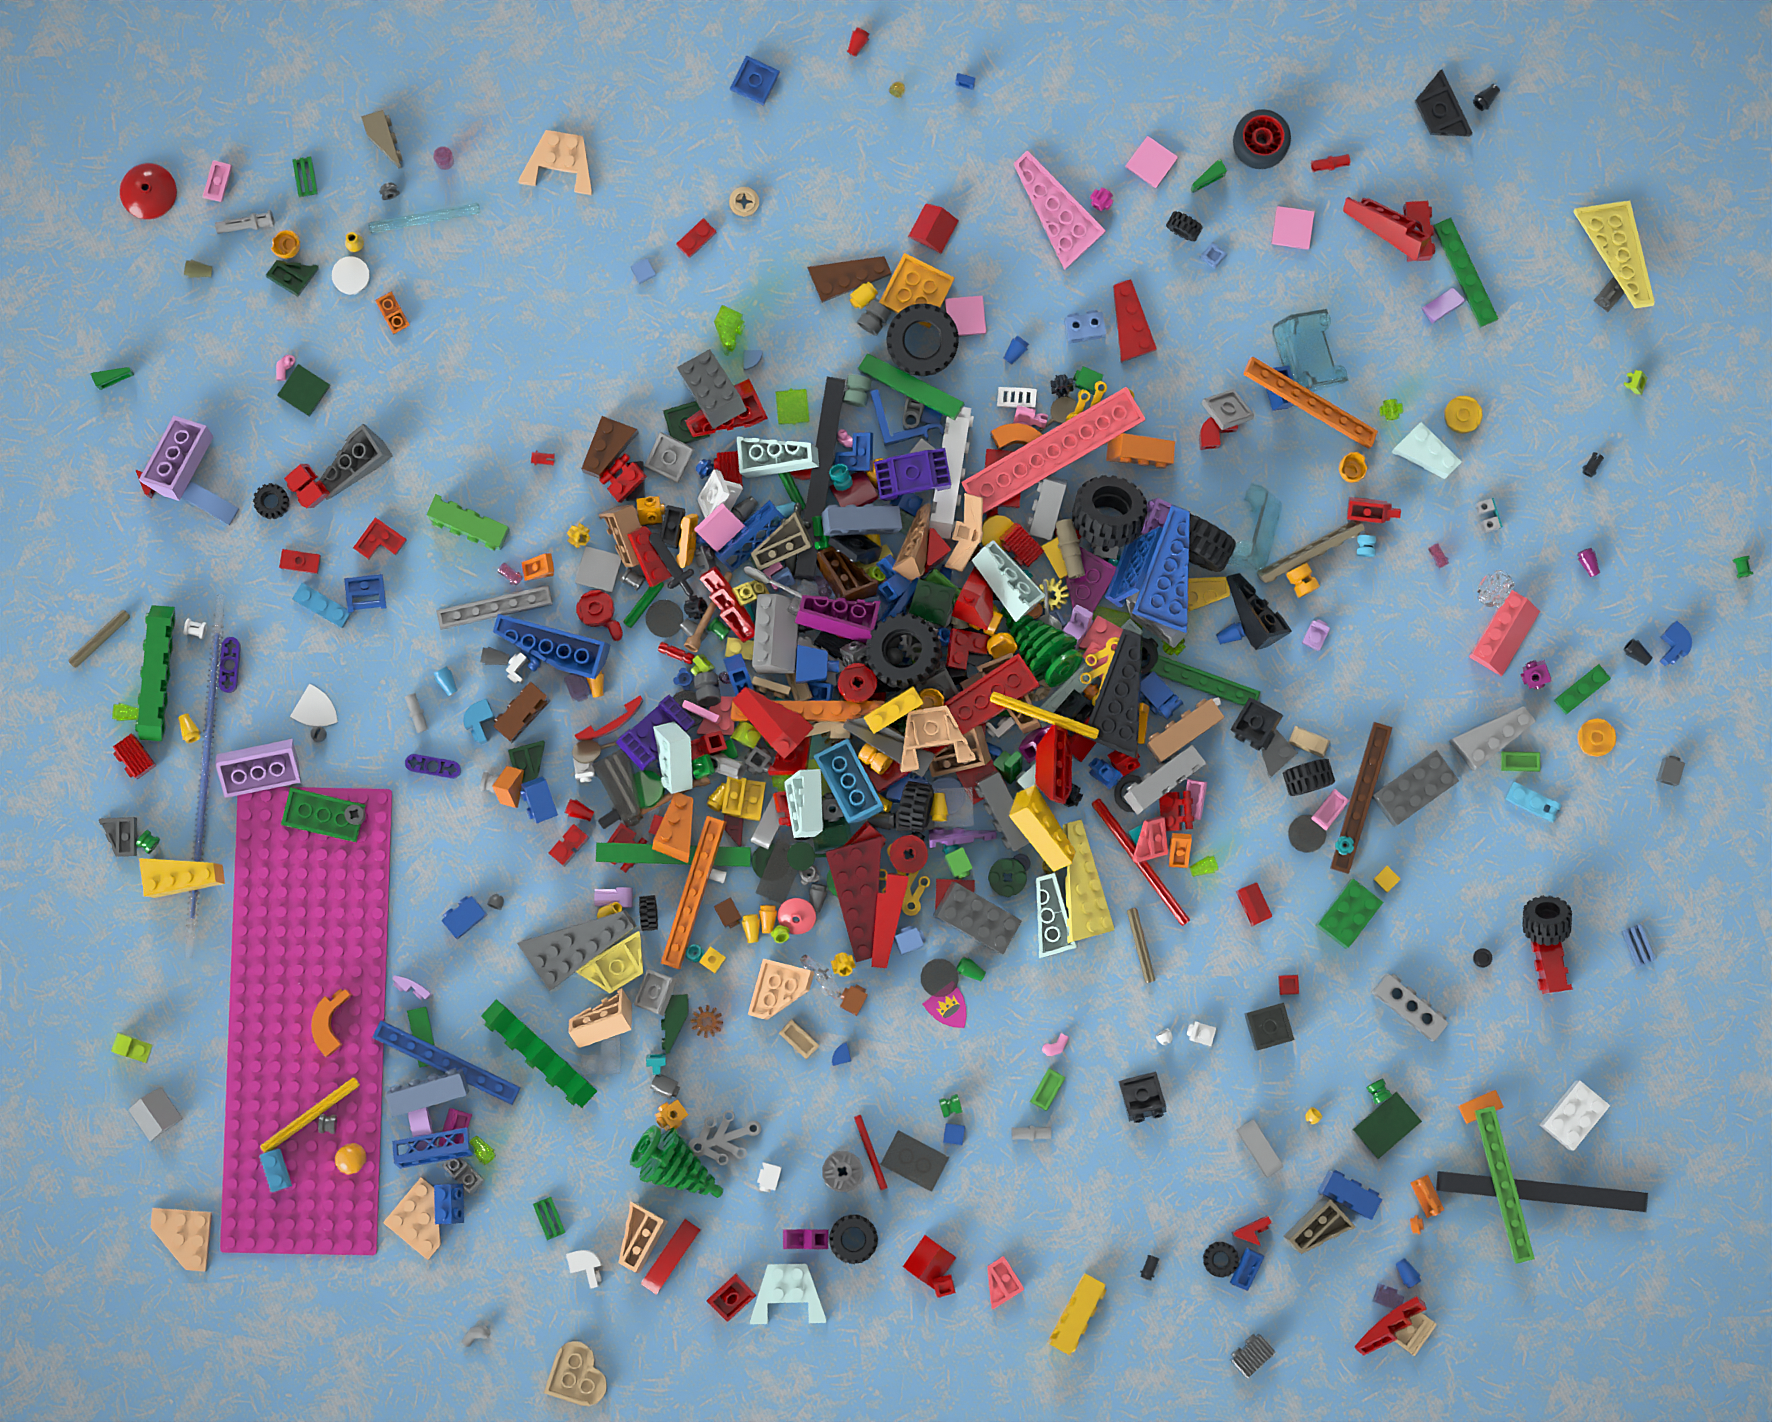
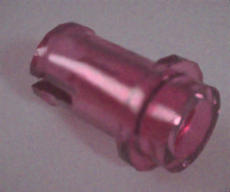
(1438, 556)
(513, 576)

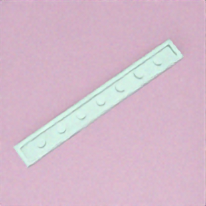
(1074, 681)

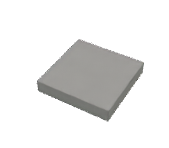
(1227, 409)
(669, 457)
(598, 569)
(655, 992)

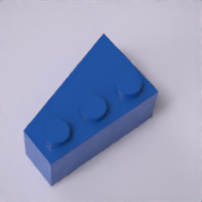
(1350, 1194)

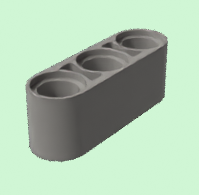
(768, 826)
(1260, 1148)

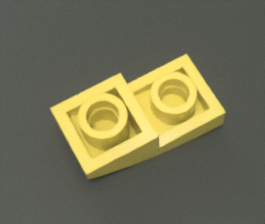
(749, 591)

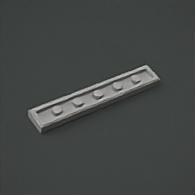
(491, 607)

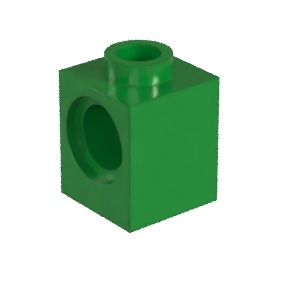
(1086, 379)

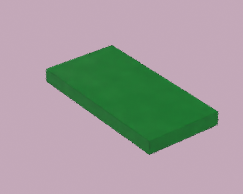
(320, 815)

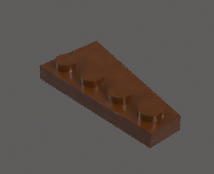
(842, 277)

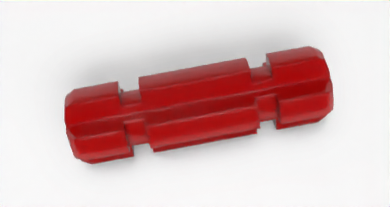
(676, 653)

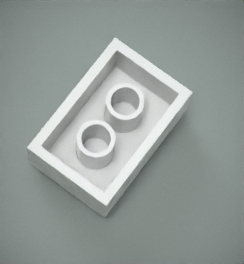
(1574, 1115)

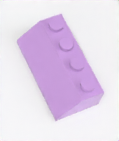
(176, 457)
(258, 768)

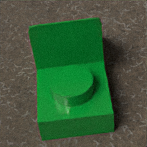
(1009, 765)

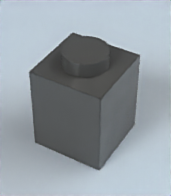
(1670, 771)

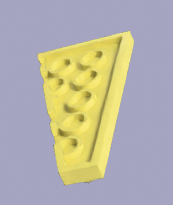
(1618, 242)
(1083, 888)

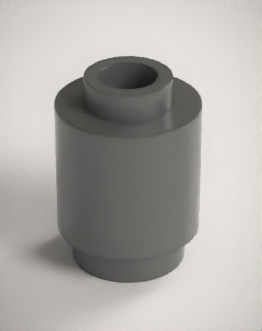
(665, 1086)

